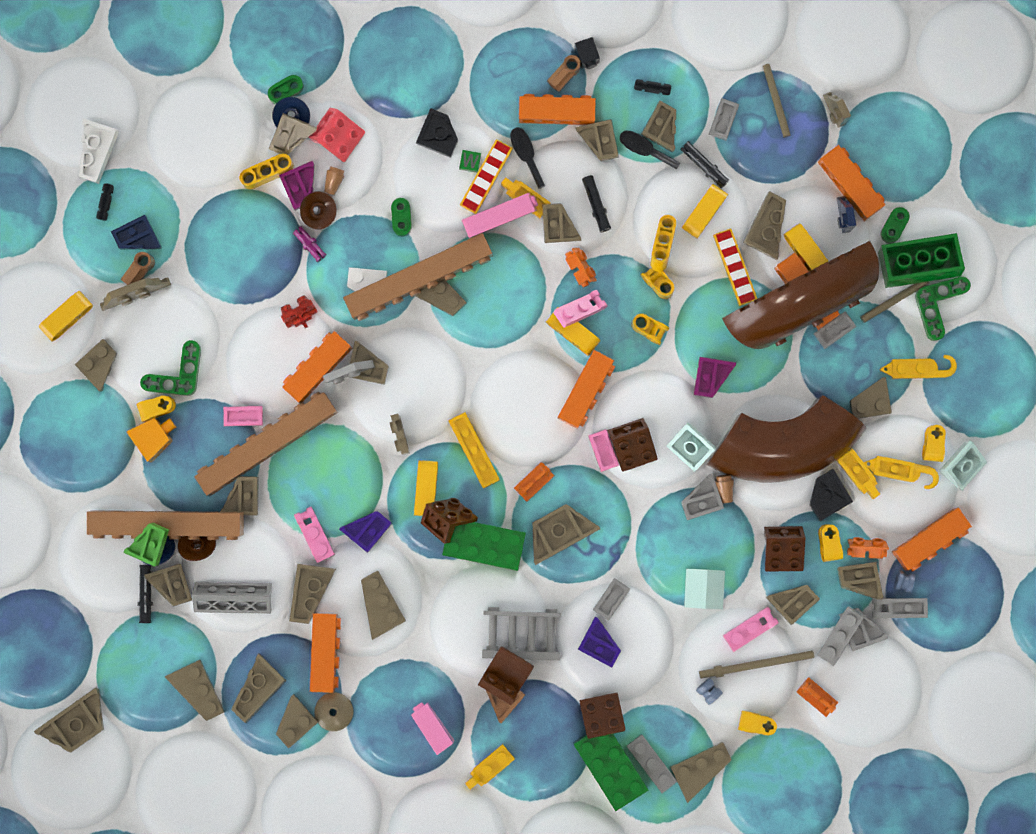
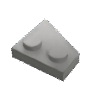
(348, 371)
(702, 499)
(866, 634)

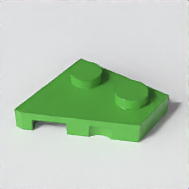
(149, 544)

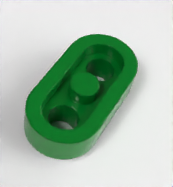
(285, 89)
(401, 216)
(895, 224)

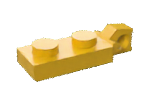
(519, 188)
(859, 473)
(490, 767)

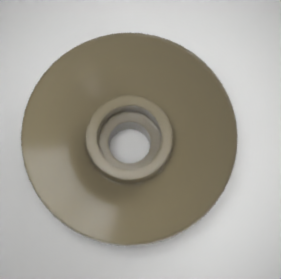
(340, 704)

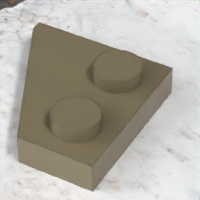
(290, 134)
(97, 364)
(378, 373)
(872, 401)
(243, 496)
(861, 579)
(793, 602)
(295, 722)

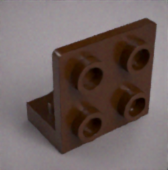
(633, 444)
(444, 515)
(784, 548)
(505, 675)
(602, 715)

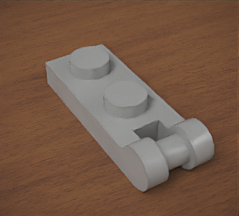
(901, 608)

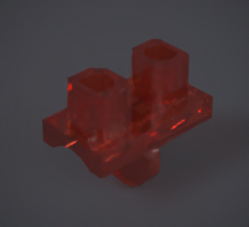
(300, 314)

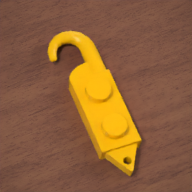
(918, 368)
(901, 470)

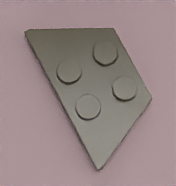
(132, 291)
(559, 531)
(75, 723)

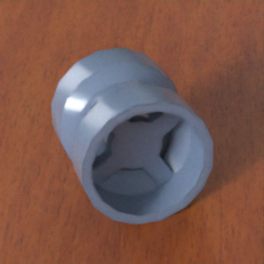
(709, 691)

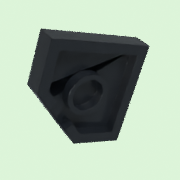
(438, 134)
(828, 495)

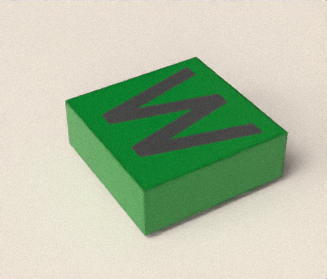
(470, 161)

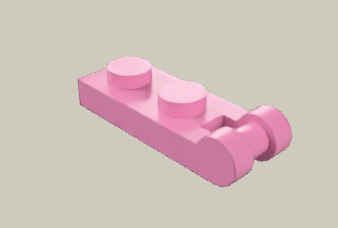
(580, 309)
(314, 535)
(750, 629)

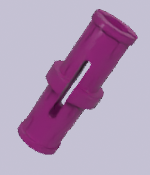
(309, 243)

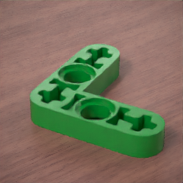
(934, 297)
(184, 377)

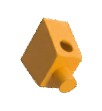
(152, 437)

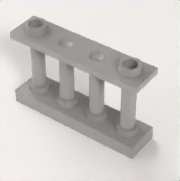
(530, 651)

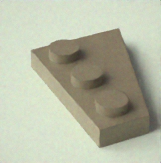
(766, 228)
(380, 605)
(259, 687)

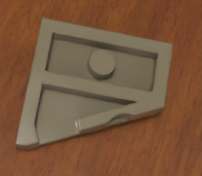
(839, 111)
(661, 126)
(600, 139)
(558, 225)
(397, 428)
(171, 584)

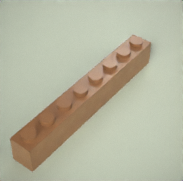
(418, 276)
(266, 444)
(178, 522)

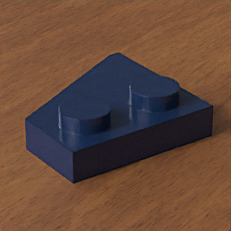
(136, 235)

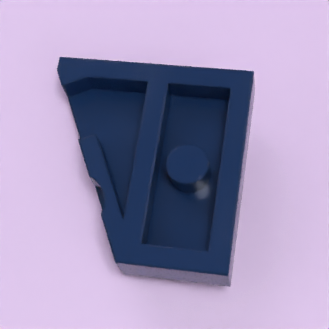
(847, 217)

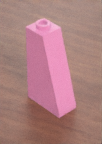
(500, 215)

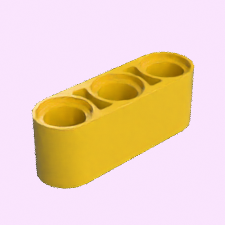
(257, 169)
(704, 211)
(805, 246)
(663, 250)
(65, 316)
(576, 334)
(425, 485)

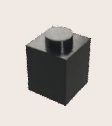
(587, 53)

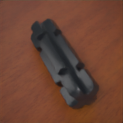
(652, 87)
(105, 201)

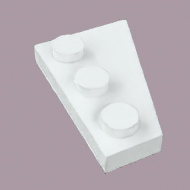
(97, 147)

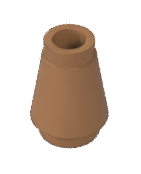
(333, 180)
(725, 488)

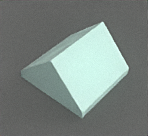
(691, 447)
(963, 465)
(704, 589)

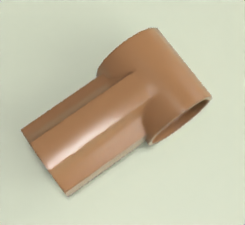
(564, 74)
(136, 270)

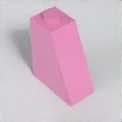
(432, 727)

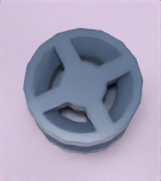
(904, 581)

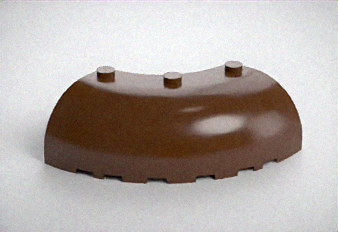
(806, 299)
(787, 448)

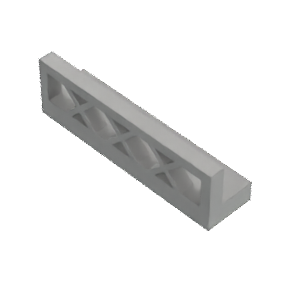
(231, 594)

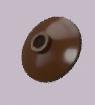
(326, 210)
(188, 550)

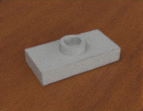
(723, 119)
(834, 330)
(611, 599)

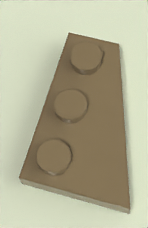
(443, 298)
(308, 591)
(197, 689)
(700, 769)

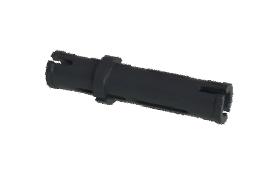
(705, 165)
(599, 211)
(144, 617)

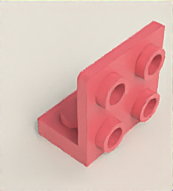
(337, 134)

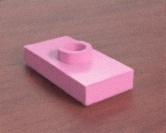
(243, 416)
(603, 450)

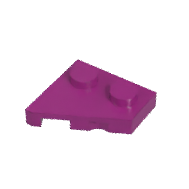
(298, 183)
(711, 375)

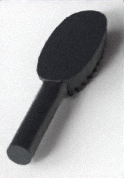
(642, 146)
(525, 151)

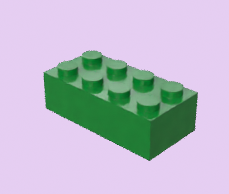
(921, 260)
(486, 545)
(611, 769)

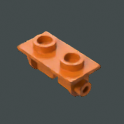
(585, 273)
(534, 481)
(876, 547)
(817, 697)

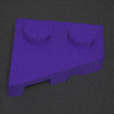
(367, 530)
(599, 644)

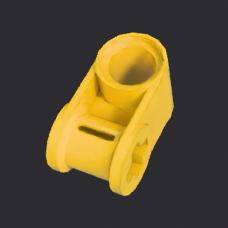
(657, 280)
(650, 328)
(153, 407)
(934, 445)
(830, 545)
(753, 723)

